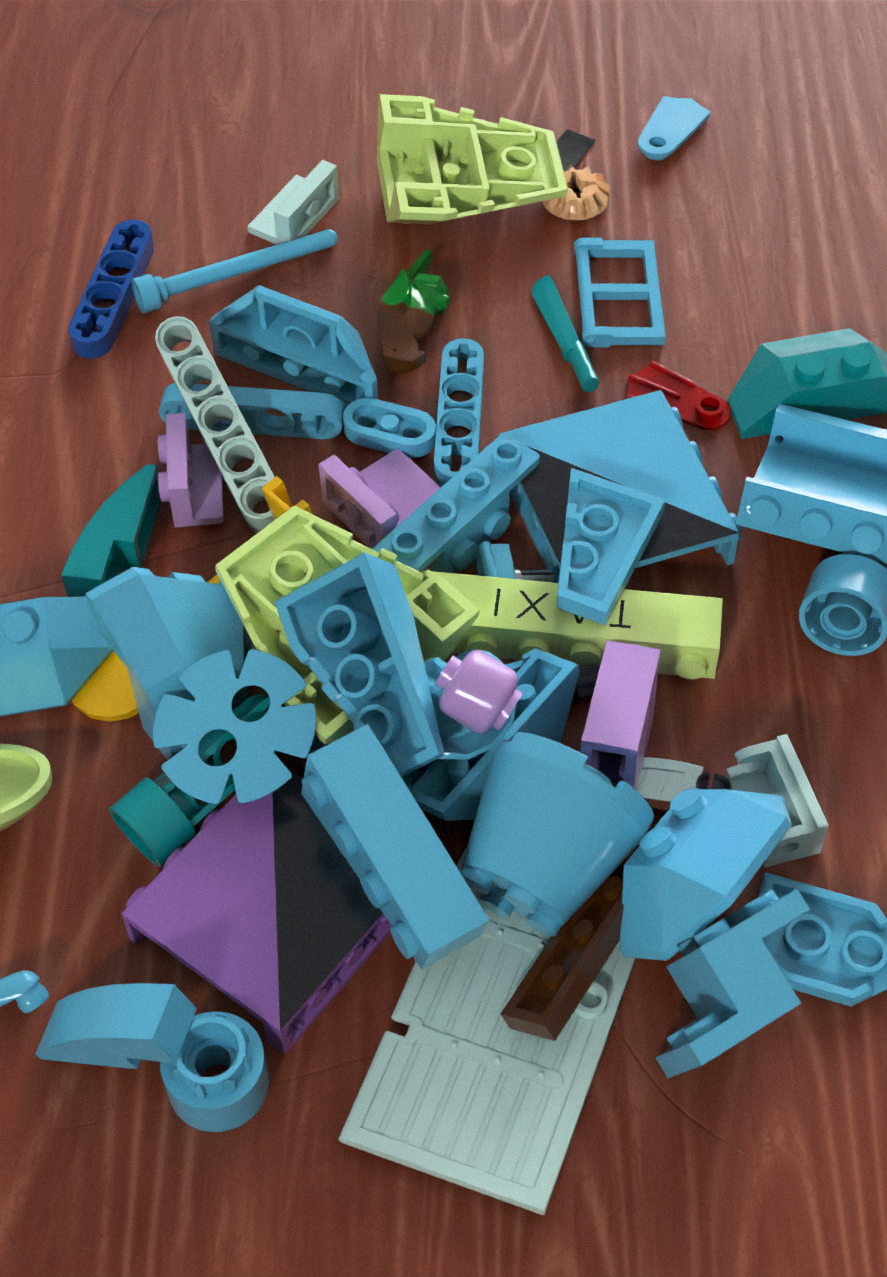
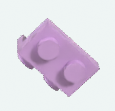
(191, 479)

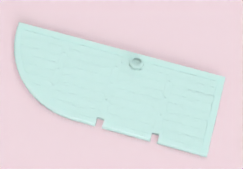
(466, 1089)

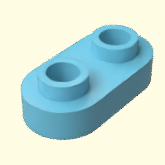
(390, 427)

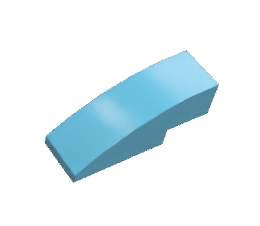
(118, 1025)

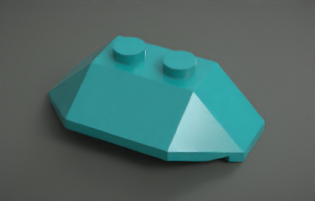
(819, 372)

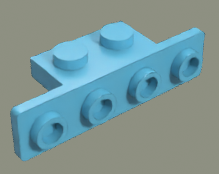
(463, 511)

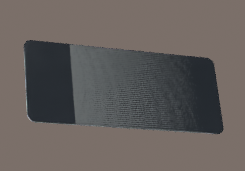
(572, 148)

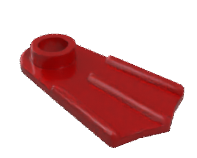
(682, 394)

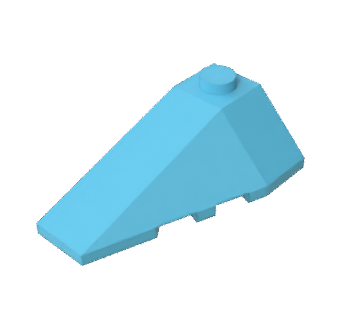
(367, 654)

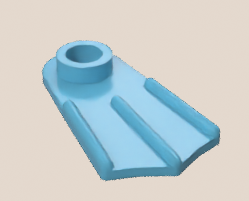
(671, 126)

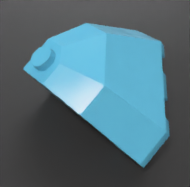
(162, 629)

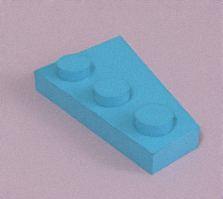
(602, 543)

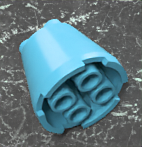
(548, 831)

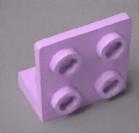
(376, 497)

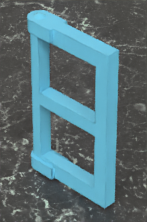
(606, 336)

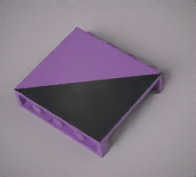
(263, 911)

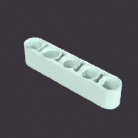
(211, 406)

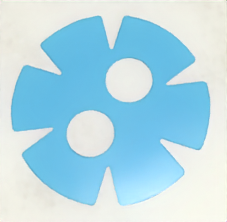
(254, 765)

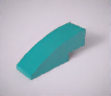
(115, 534)

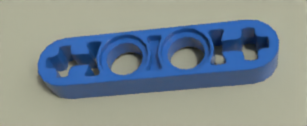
(104, 286)

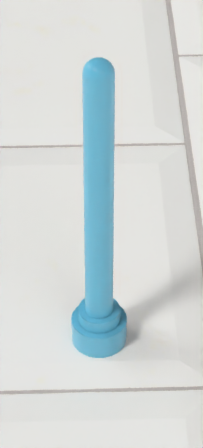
(153, 291)

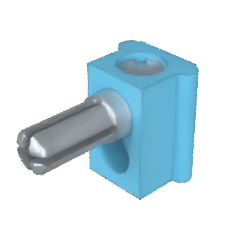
(496, 561)

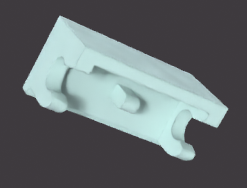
(778, 771)

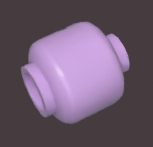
(478, 691)

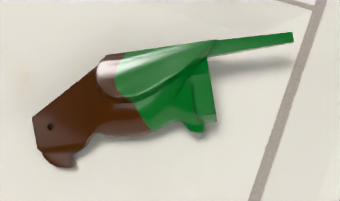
(408, 314)

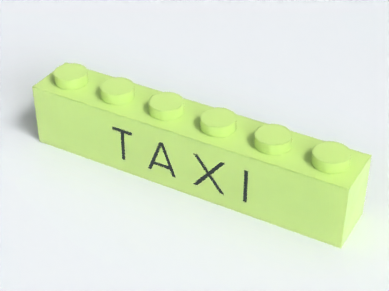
(525, 616)

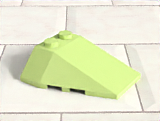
(458, 166)
(303, 548)

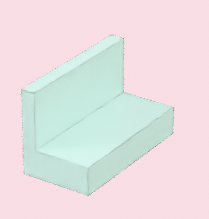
(298, 206)

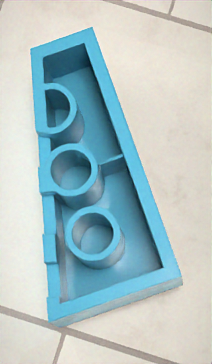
(391, 847)

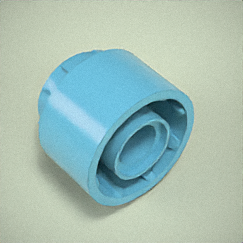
(846, 605)
(224, 1099)

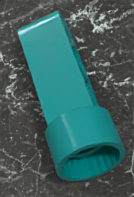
(159, 814)

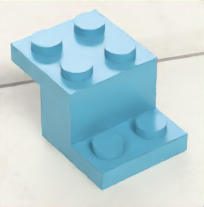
(731, 982)

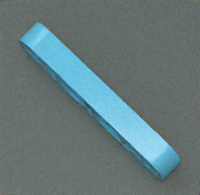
(254, 401)
(456, 413)

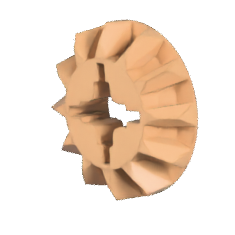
(592, 200)

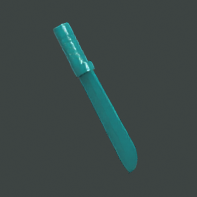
(554, 312)

